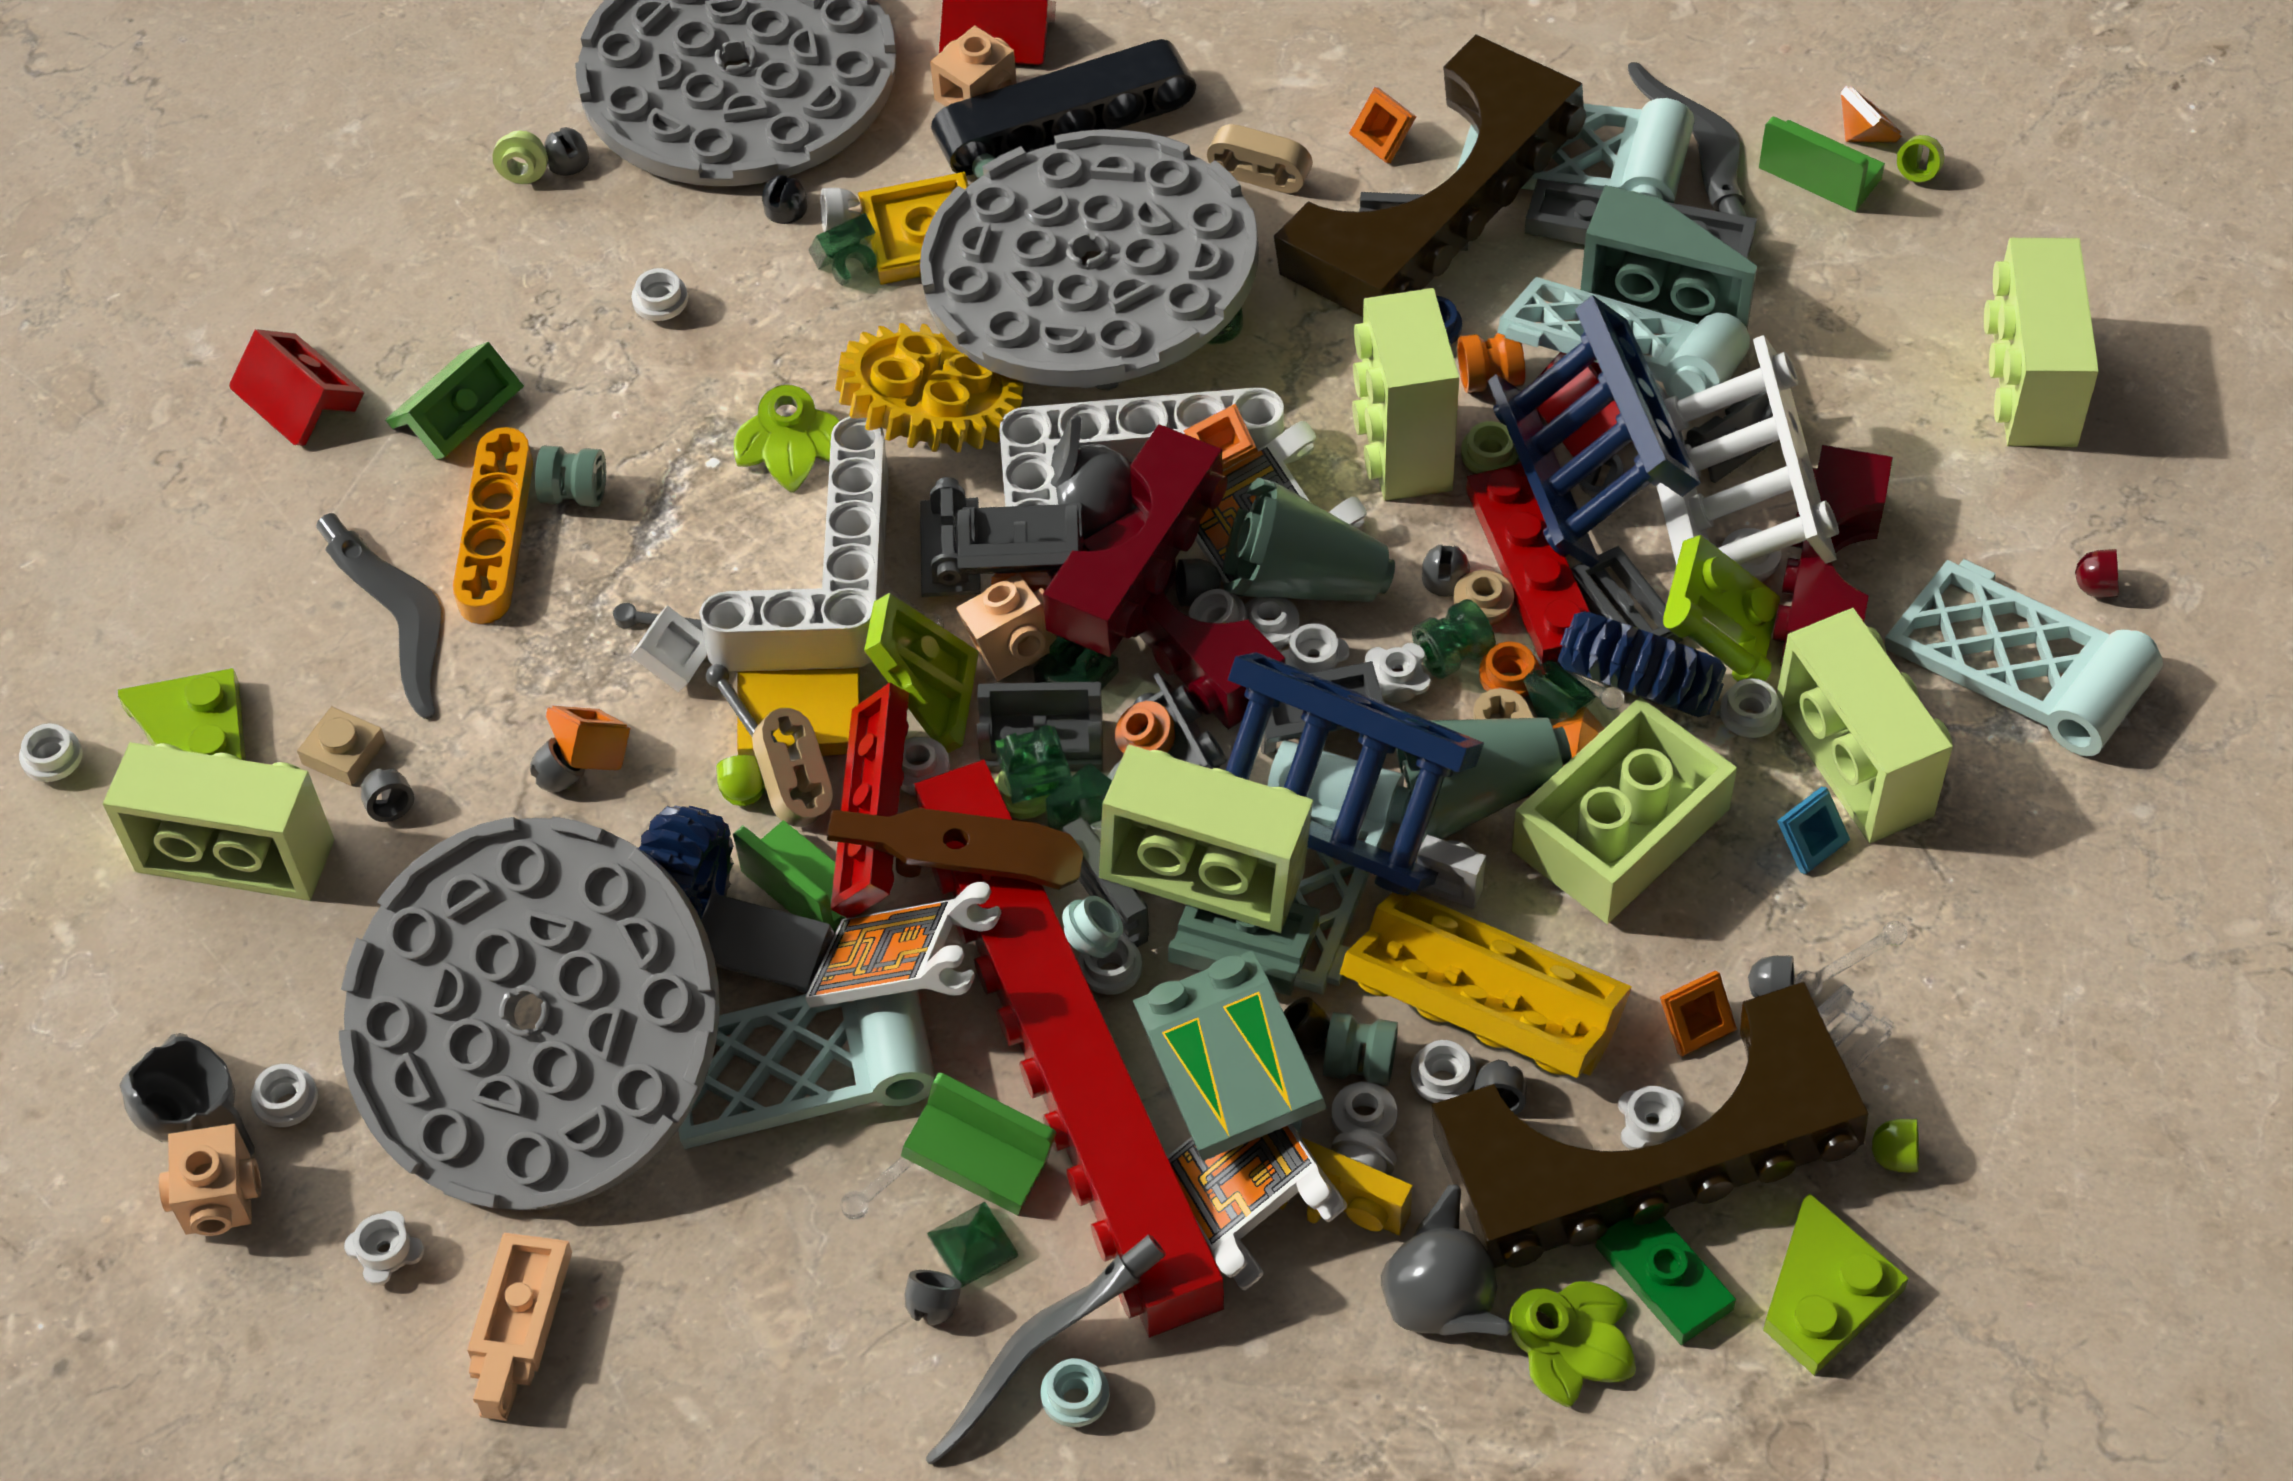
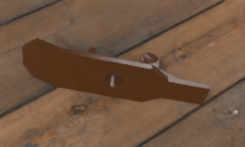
(990, 849)

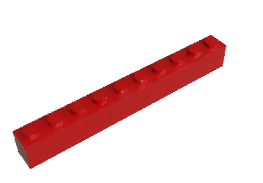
(1080, 1077)

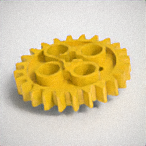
(895, 371)

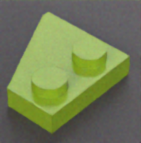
(927, 664)
(190, 712)
(1828, 1287)

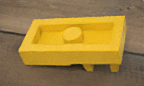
(1371, 1196)

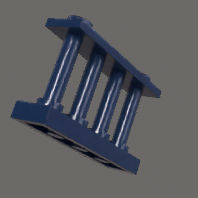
(1641, 421)
(1381, 732)

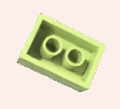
(2041, 342)
(1406, 394)
(1863, 724)
(1623, 809)
(219, 820)
(1204, 837)

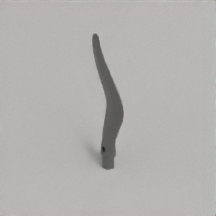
(1715, 139)
(404, 596)
(1115, 1279)

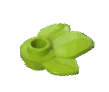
(785, 443)
(1579, 1345)

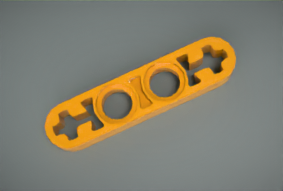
(486, 524)

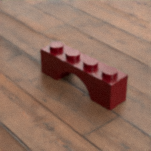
(1856, 491)
(1103, 592)
(1188, 647)

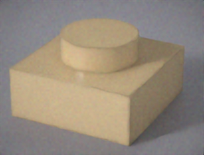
(341, 746)

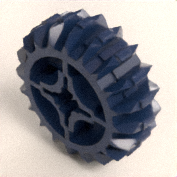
(1642, 664)
(692, 850)

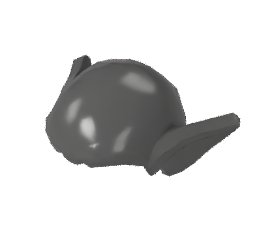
(1091, 477)
(181, 1090)
(1443, 1277)

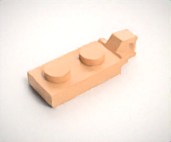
(515, 1318)

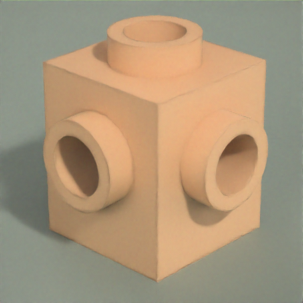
(972, 67)
(1007, 626)
(209, 1180)

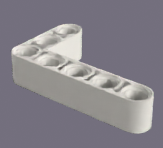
(1122, 425)
(827, 623)

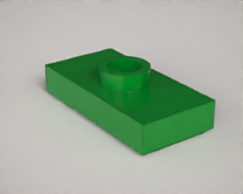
(1666, 1276)

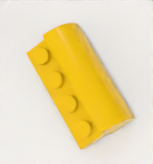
(1488, 983)

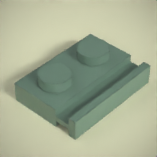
(1208, 937)

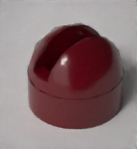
(2098, 573)

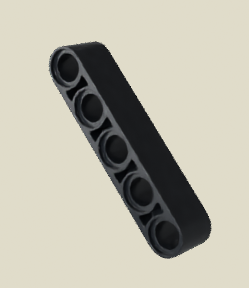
(1082, 97)

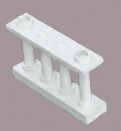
(1694, 514)

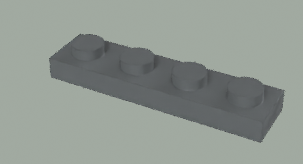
(1566, 211)

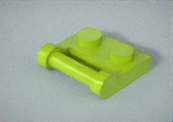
(1729, 597)

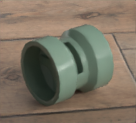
(570, 476)
(1345, 1048)

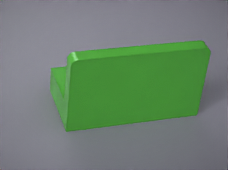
(1818, 163)
(458, 399)
(789, 871)
(979, 1144)

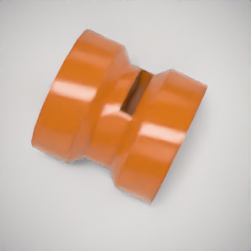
(1483, 359)

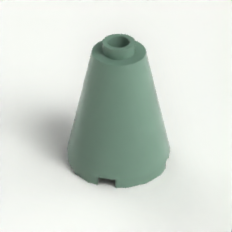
(1302, 551)
(1512, 765)

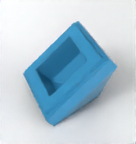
(1813, 830)

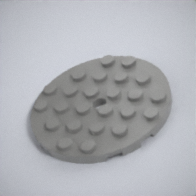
(670, 107)
(1011, 276)
(619, 1033)

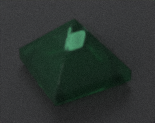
(1556, 692)
(972, 1244)

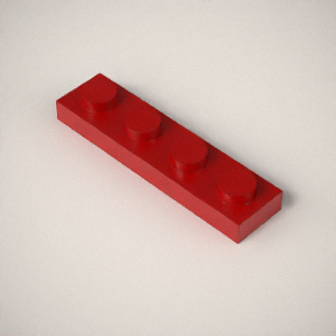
(1539, 576)
(873, 788)

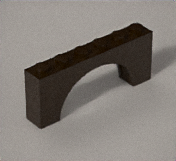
(1520, 122)
(1542, 1194)

